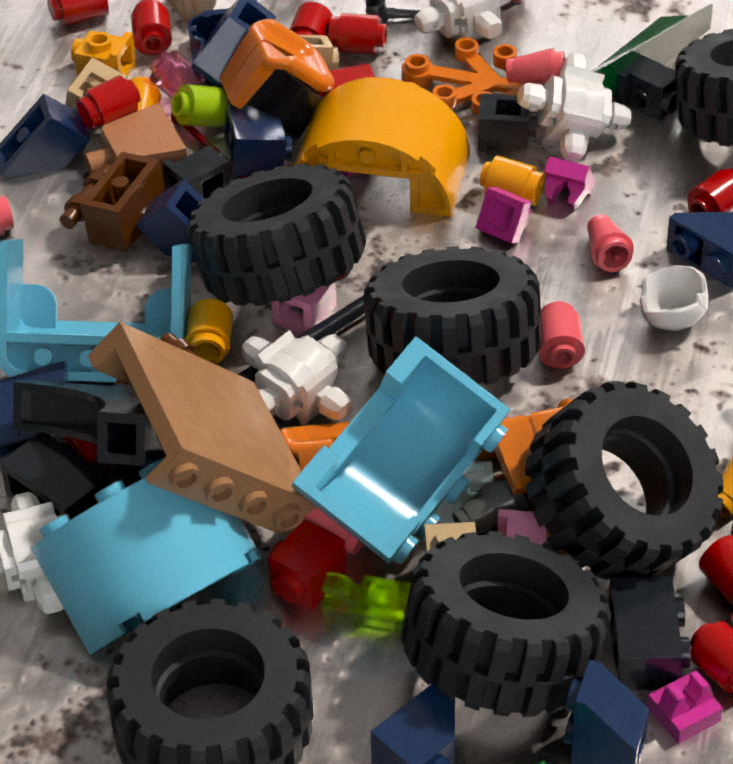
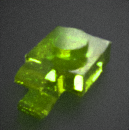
(375, 604)

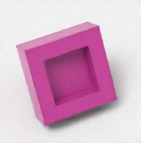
(568, 176)
(503, 215)
(685, 706)

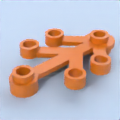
(481, 80)

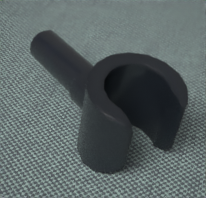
(379, 7)

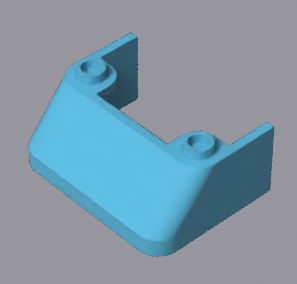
(36, 338)

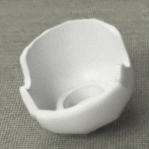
(674, 297)

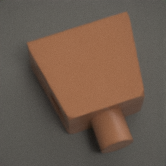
(139, 133)

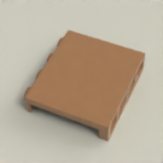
(212, 429)

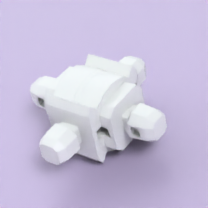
(462, 18)
(574, 106)
(299, 375)
(16, 557)

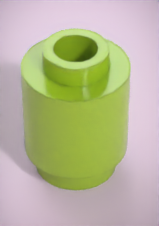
(199, 106)

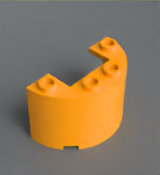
(391, 132)

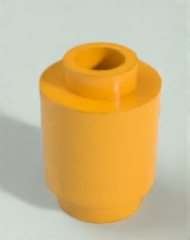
(513, 177)
(210, 329)

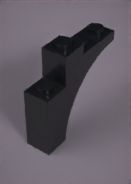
(92, 413)

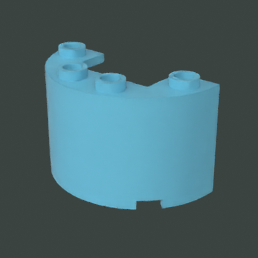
(404, 452)
(137, 557)

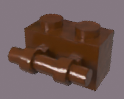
(115, 200)

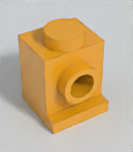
(107, 48)

